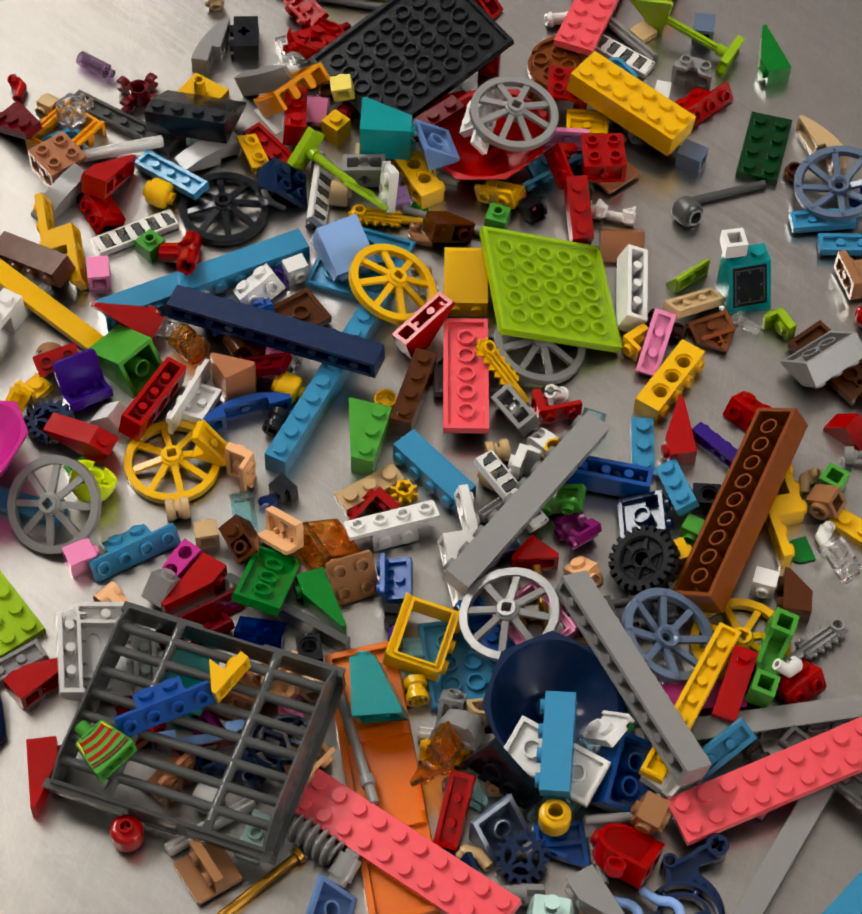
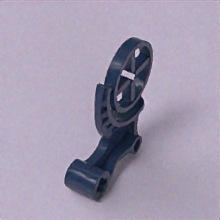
(250, 780)
(684, 874)

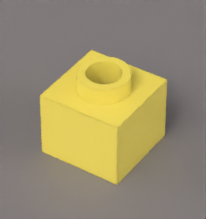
(342, 87)

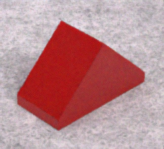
(846, 429)
(535, 552)

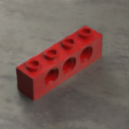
(152, 399)

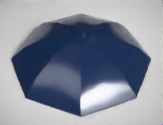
(545, 665)

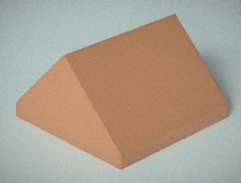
(615, 240)
(233, 376)

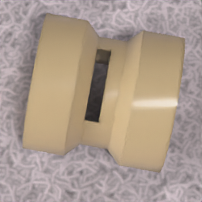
(501, 449)
(177, 508)

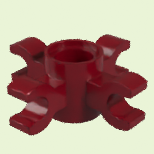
(138, 91)

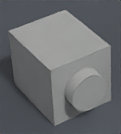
(159, 585)

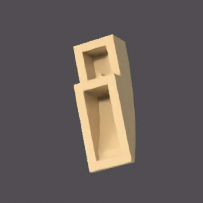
(818, 137)

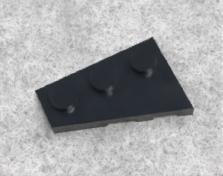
(500, 769)

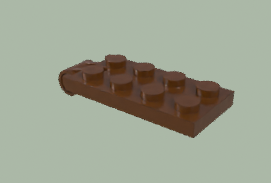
(300, 306)
(849, 383)

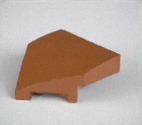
(713, 331)

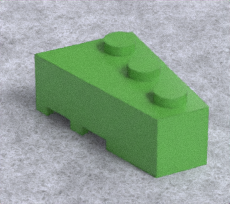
(367, 434)

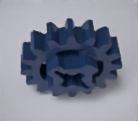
(38, 417)
(529, 866)

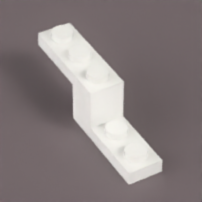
(13, 310)
(451, 542)

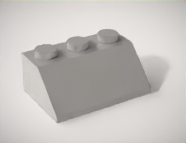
(824, 358)

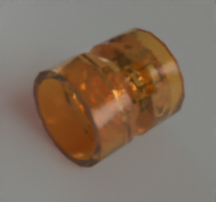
(189, 344)

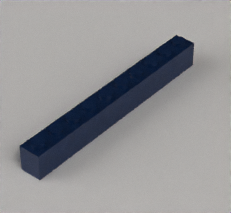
(276, 331)

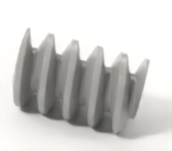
(314, 842)

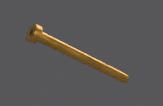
(252, 891)

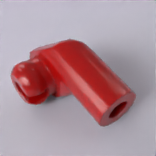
(18, 86)

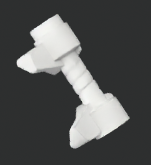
(601, 211)

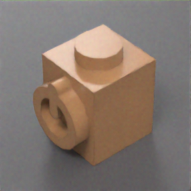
(825, 501)
(650, 813)

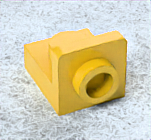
(634, 341)
(39, 387)

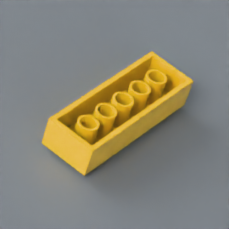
(631, 103)

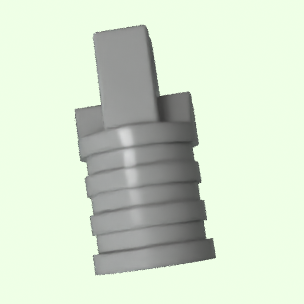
(525, 891)

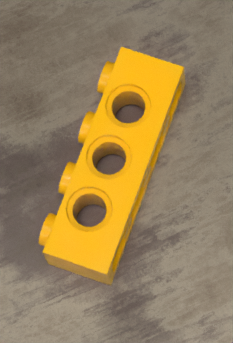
(420, 182)
(669, 381)

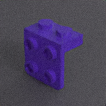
(81, 380)

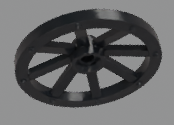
(224, 205)

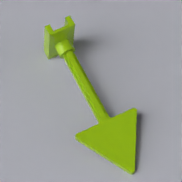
(658, 15)
(308, 150)

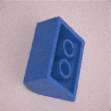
(622, 781)

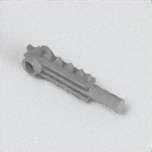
(821, 638)

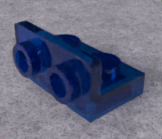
(260, 631)

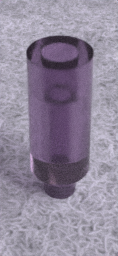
(95, 65)

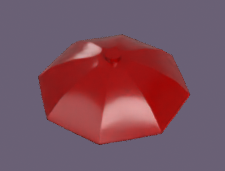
(497, 163)

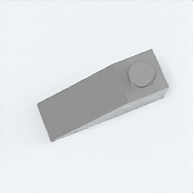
(591, 893)

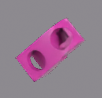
(182, 558)

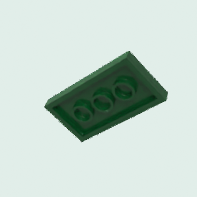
(763, 148)

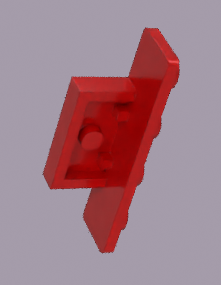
(704, 102)

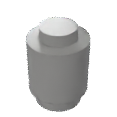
(344, 867)

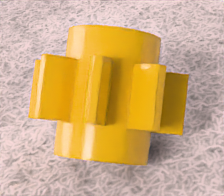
(404, 492)

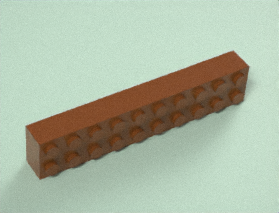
(741, 508)

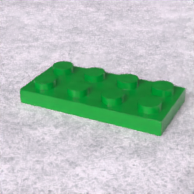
(266, 580)

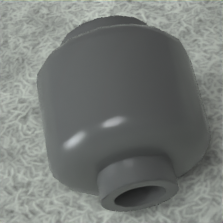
(687, 211)

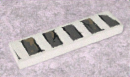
(610, 48)
(319, 194)
(126, 235)
(504, 482)

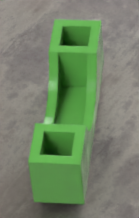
(774, 643)

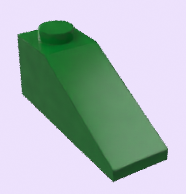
(772, 63)
(319, 598)

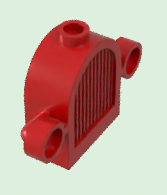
(626, 852)

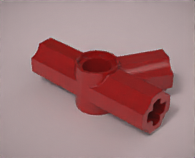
(185, 252)

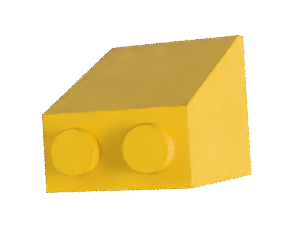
(466, 281)

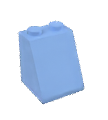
(338, 245)

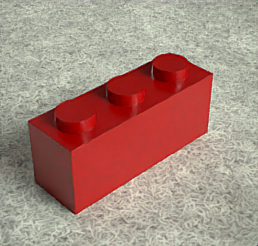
(294, 118)
(578, 209)

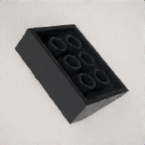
(193, 116)

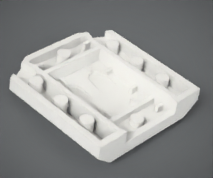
(81, 641)

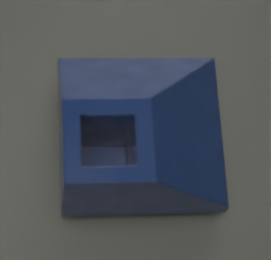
(283, 182)

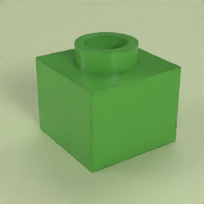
(498, 216)
(148, 245)
(834, 476)
(691, 528)

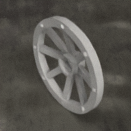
(514, 111)
(542, 348)
(57, 500)
(510, 617)

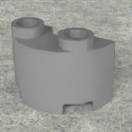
(692, 71)
(467, 725)

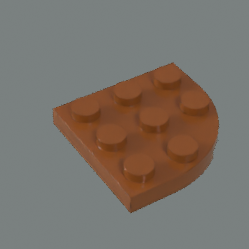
(546, 54)

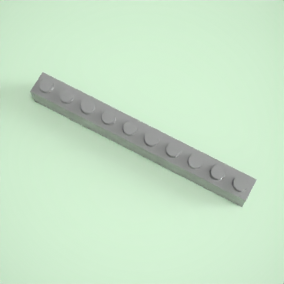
(525, 503)
(633, 678)

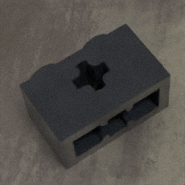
(245, 38)

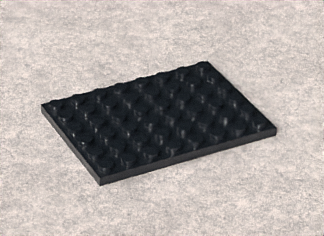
(414, 51)

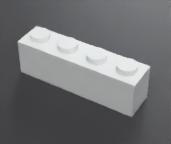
(631, 288)

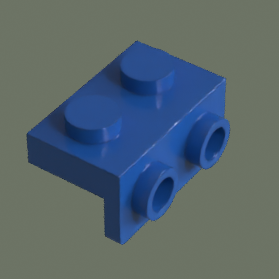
(395, 578)

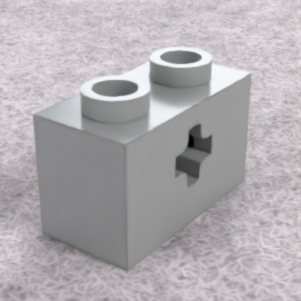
(364, 168)
(515, 410)

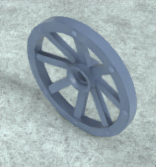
(837, 185)
(665, 636)

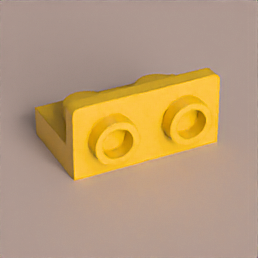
(500, 193)

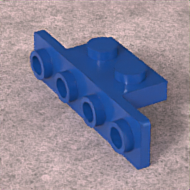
(162, 704)

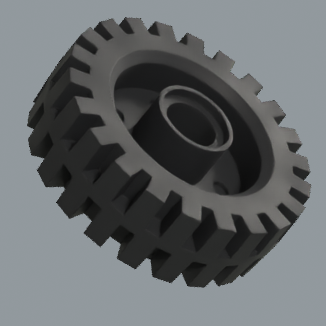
(633, 549)

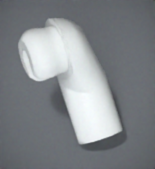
(824, 532)
(788, 668)

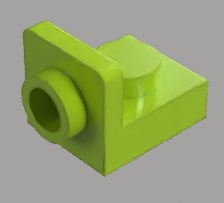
(782, 321)

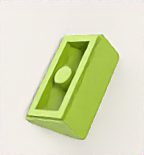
(689, 276)

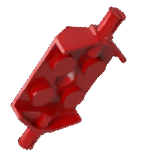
(314, 38)

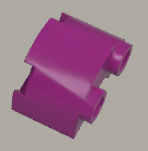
(576, 529)

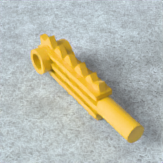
(380, 217)
(487, 350)

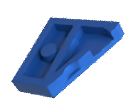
(569, 847)

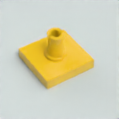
(203, 86)

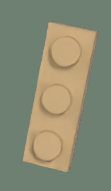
(694, 302)
(353, 494)

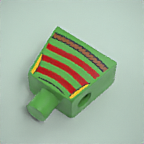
(103, 747)

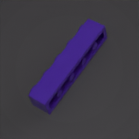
(714, 443)

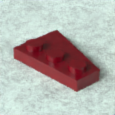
(19, 121)

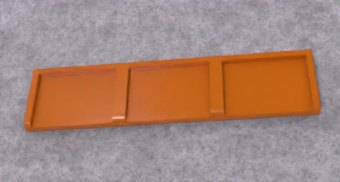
(393, 762)

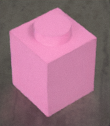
(317, 109)
(98, 273)
(78, 555)

